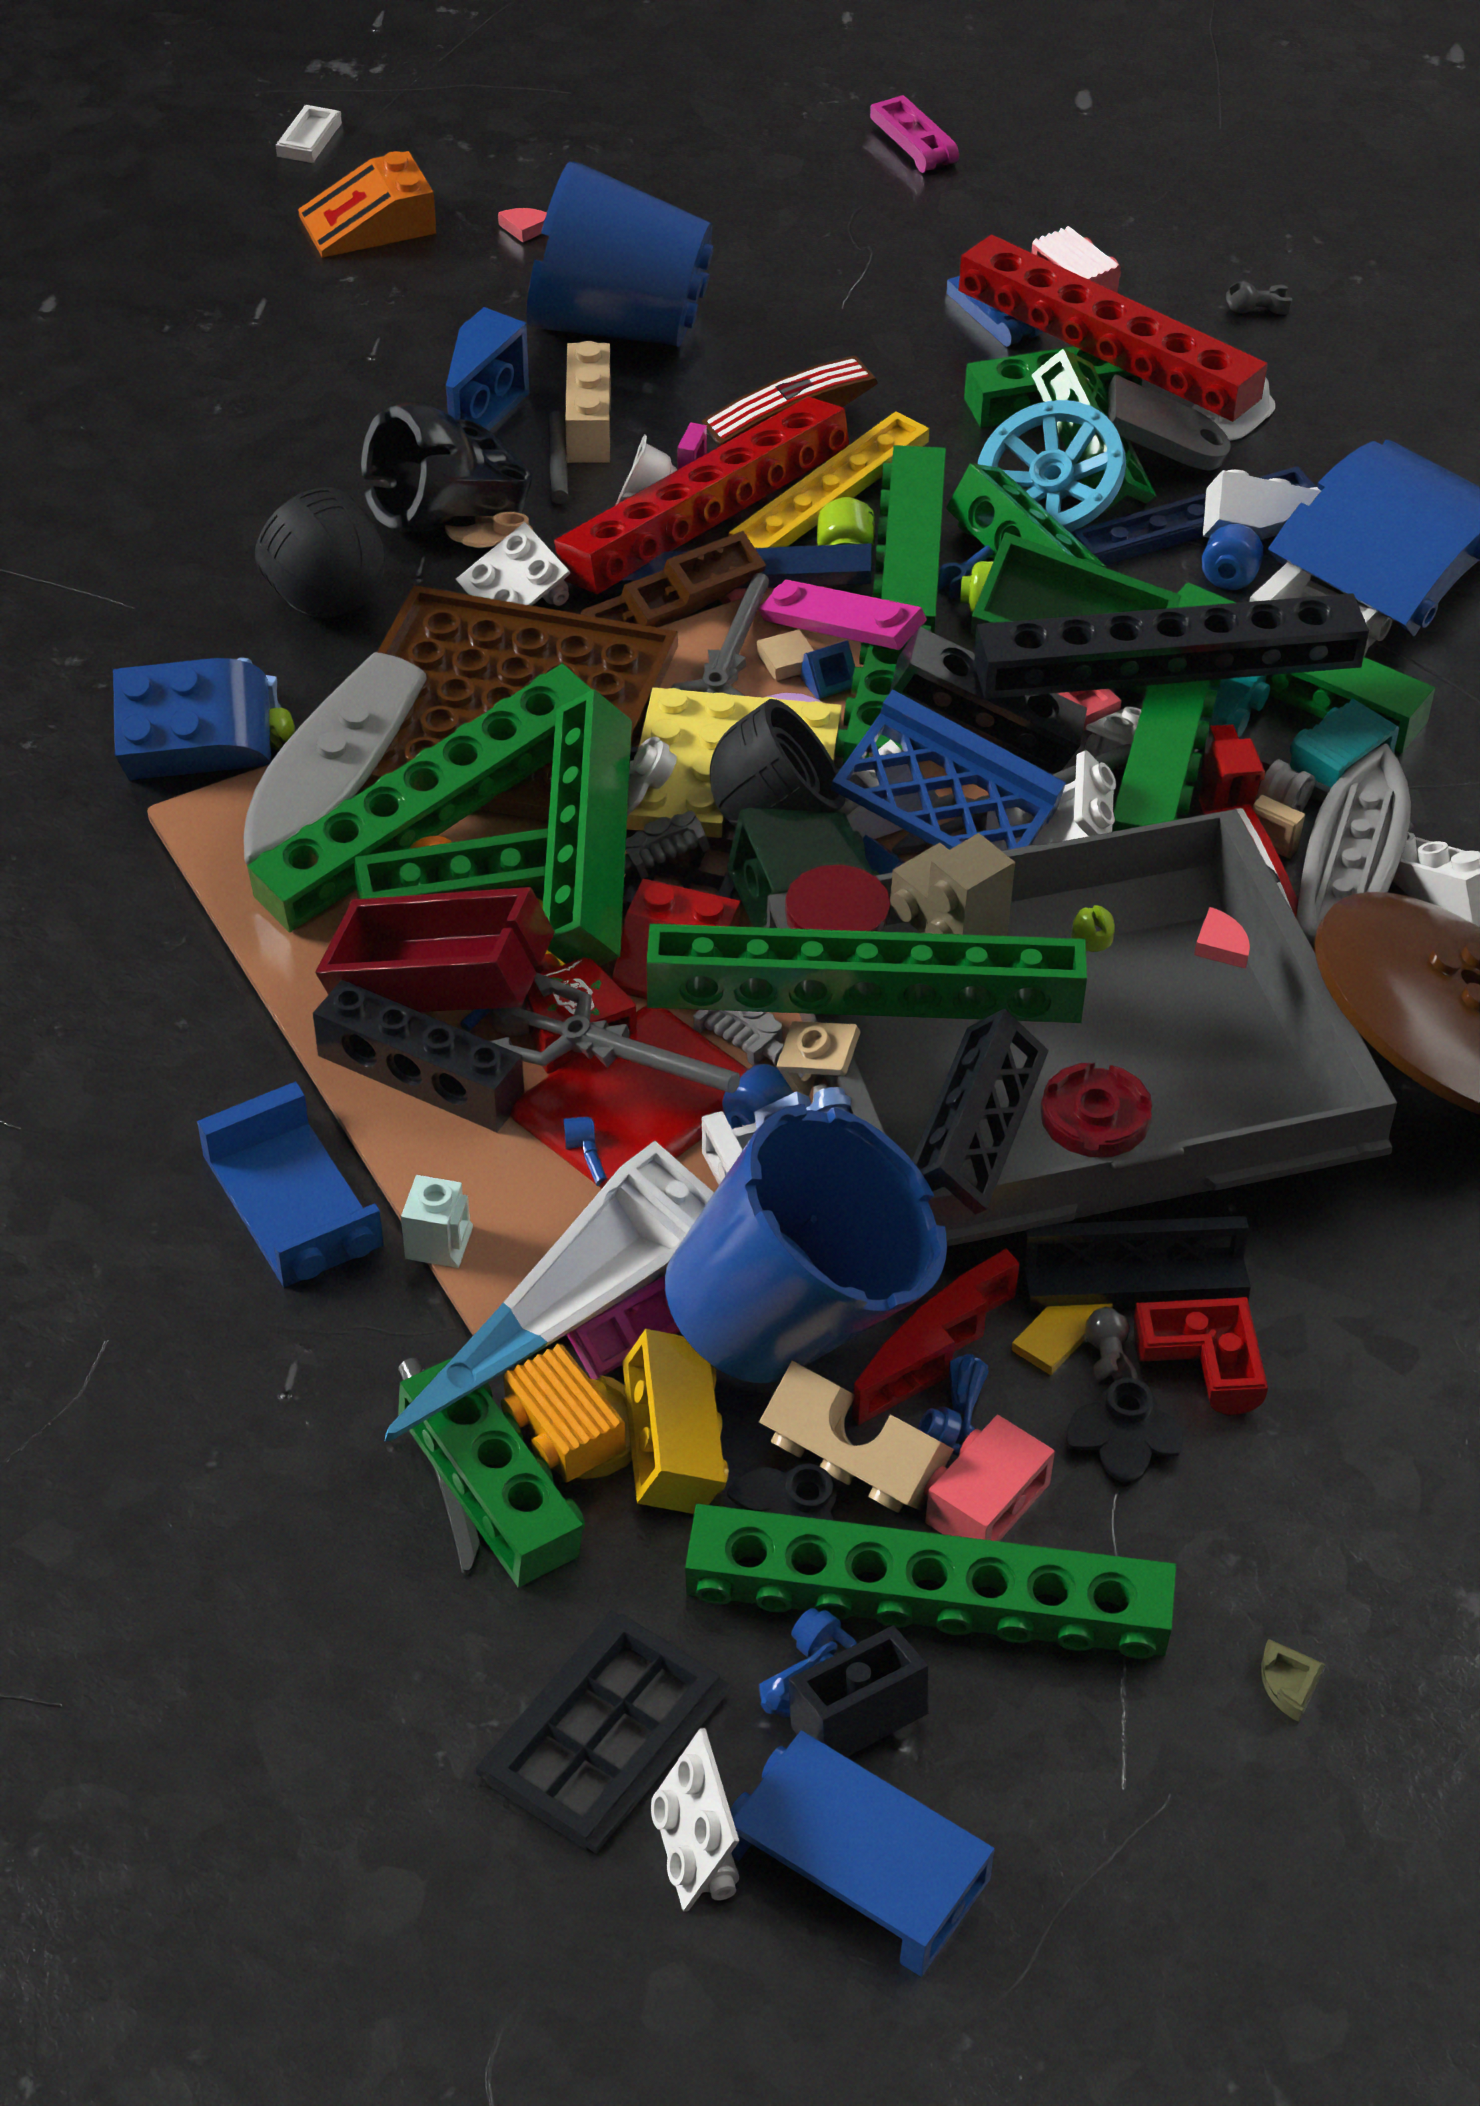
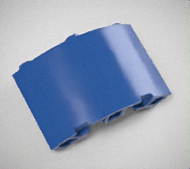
(1387, 532)

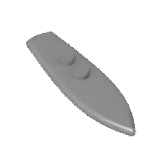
(331, 751)
(1355, 837)

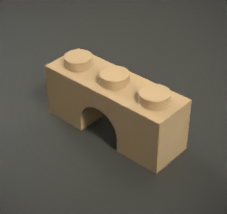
(588, 402)
(811, 1416)

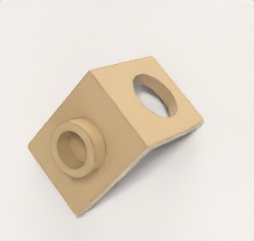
(815, 1050)

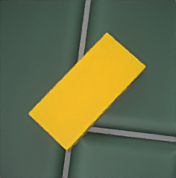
(1054, 1335)

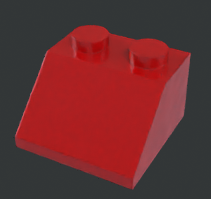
(664, 904)

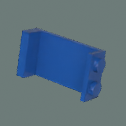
(287, 1186)
(865, 1845)

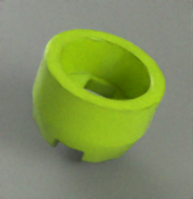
(284, 727)
(1084, 928)

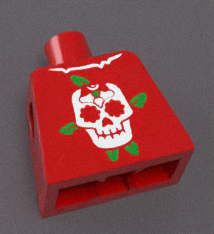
(607, 1003)

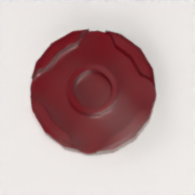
(837, 900)
(1096, 1110)

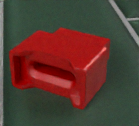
(1229, 770)

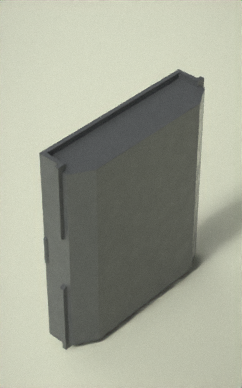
(1241, 1064)

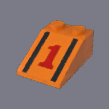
(372, 207)

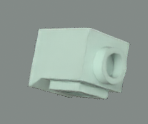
(436, 1222)

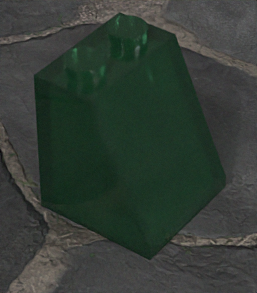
(780, 845)

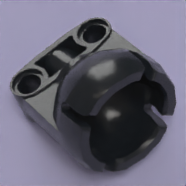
(438, 469)

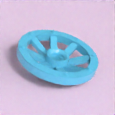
(1060, 464)

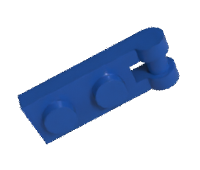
(1001, 325)

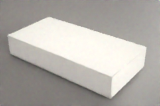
(308, 134)

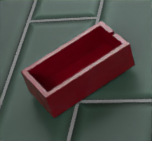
(441, 948)

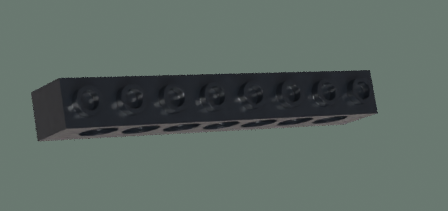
(1169, 645)

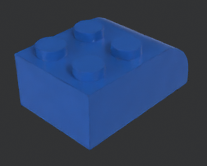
(190, 717)

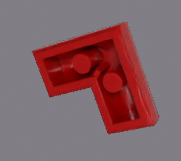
(1208, 1330)

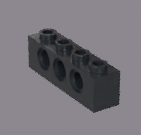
(945, 680)
(419, 1055)

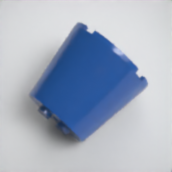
(618, 262)
(804, 1245)

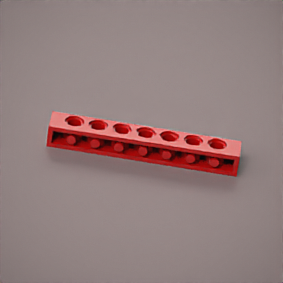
(1113, 327)
(702, 494)

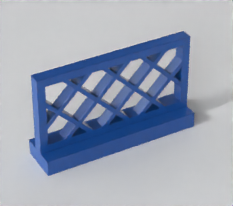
(966, 761)

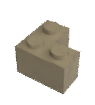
(955, 889)

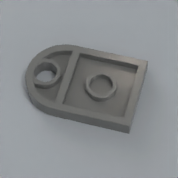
(1165, 425)

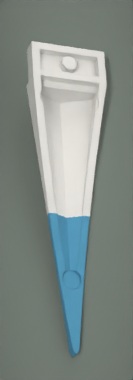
(599, 1260)

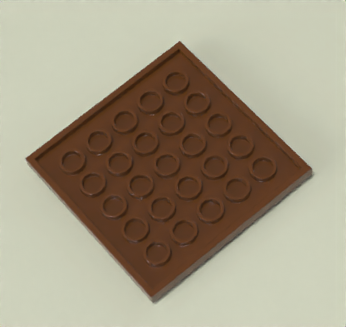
(491, 649)

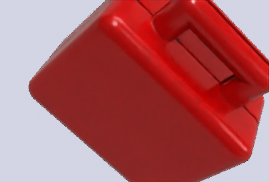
(627, 1100)

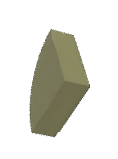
(1289, 1678)

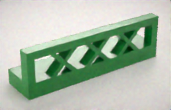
(1076, 380)

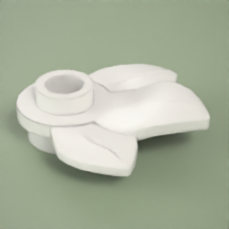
(650, 767)

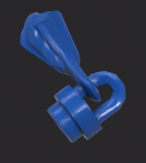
(966, 1381)
(814, 1639)

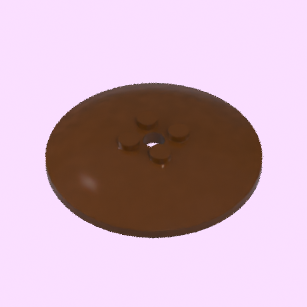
(1408, 986)

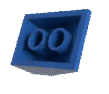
(488, 368)

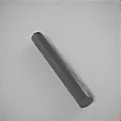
(558, 457)

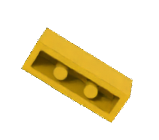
(673, 1423)

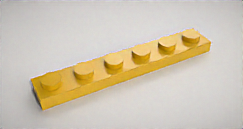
(841, 476)

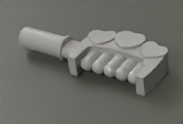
(753, 1031)

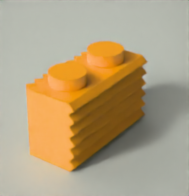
(563, 1413)

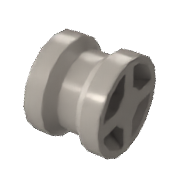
(1287, 786)

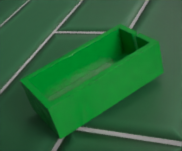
(1045, 583)

